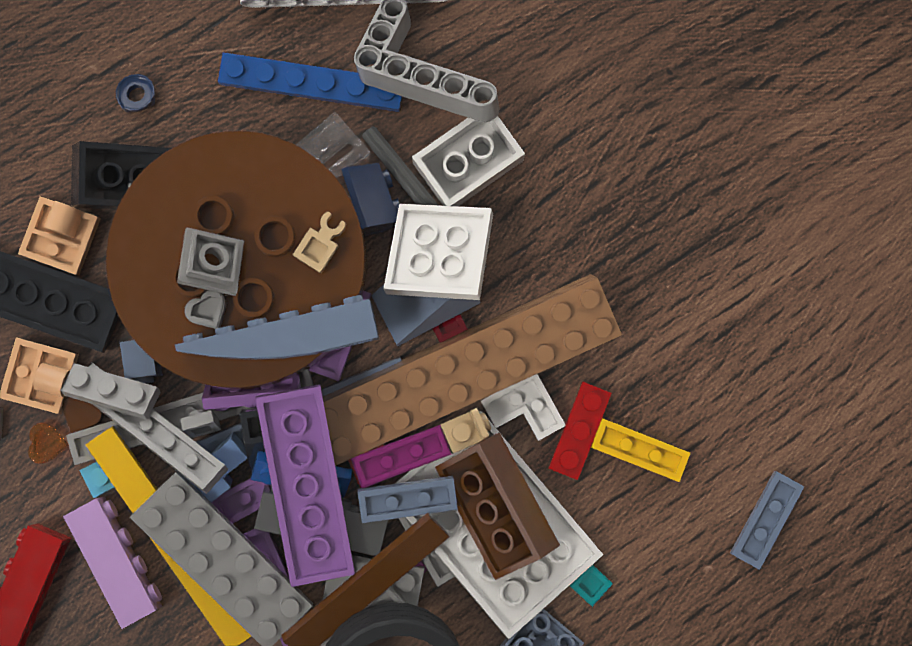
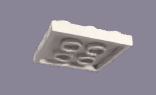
(439, 251)

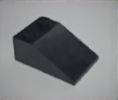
(106, 172)

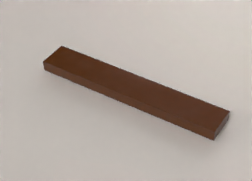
(367, 583)

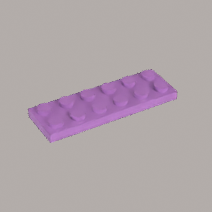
(305, 485)

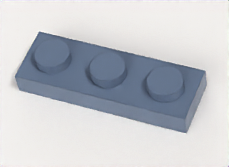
(407, 499)
(767, 520)

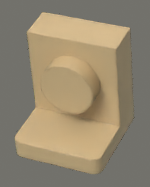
(466, 430)

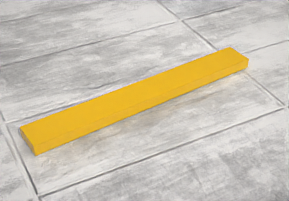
(135, 488)

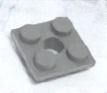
(199, 273)

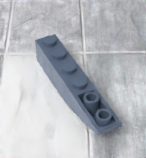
(292, 335)

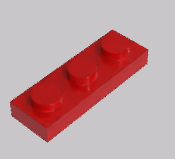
(579, 430)

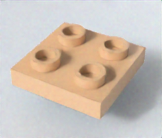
(59, 235)
(37, 375)

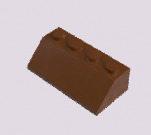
(498, 507)

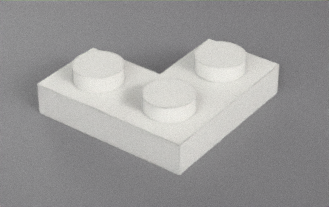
(525, 398)

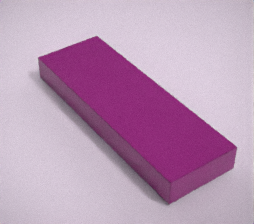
(400, 456)

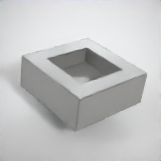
(200, 423)

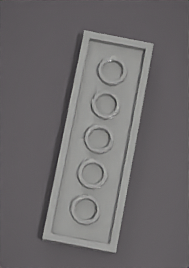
(221, 560)

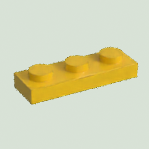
(640, 450)

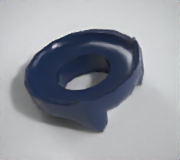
(130, 83)

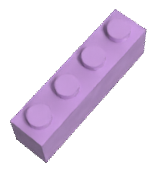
(113, 561)

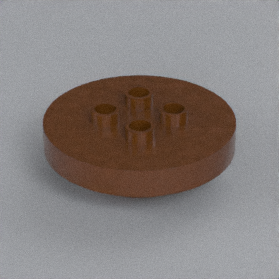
(243, 190)

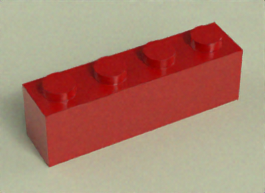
(28, 581)

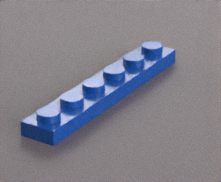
(303, 82)

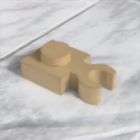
(317, 247)

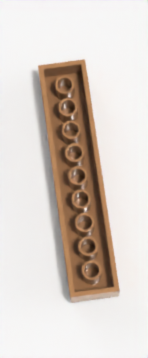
(469, 367)

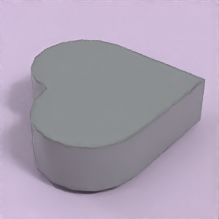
(207, 310)

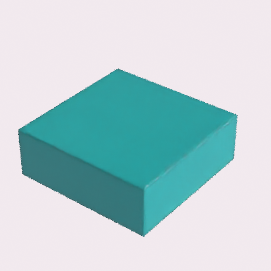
(591, 585)

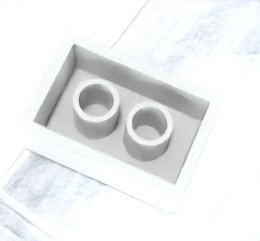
(467, 159)

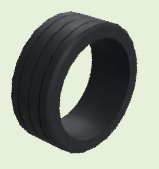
(392, 620)

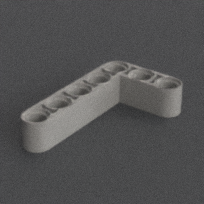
(416, 72)

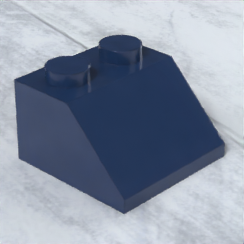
(371, 197)

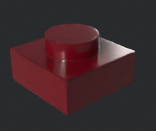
(450, 328)

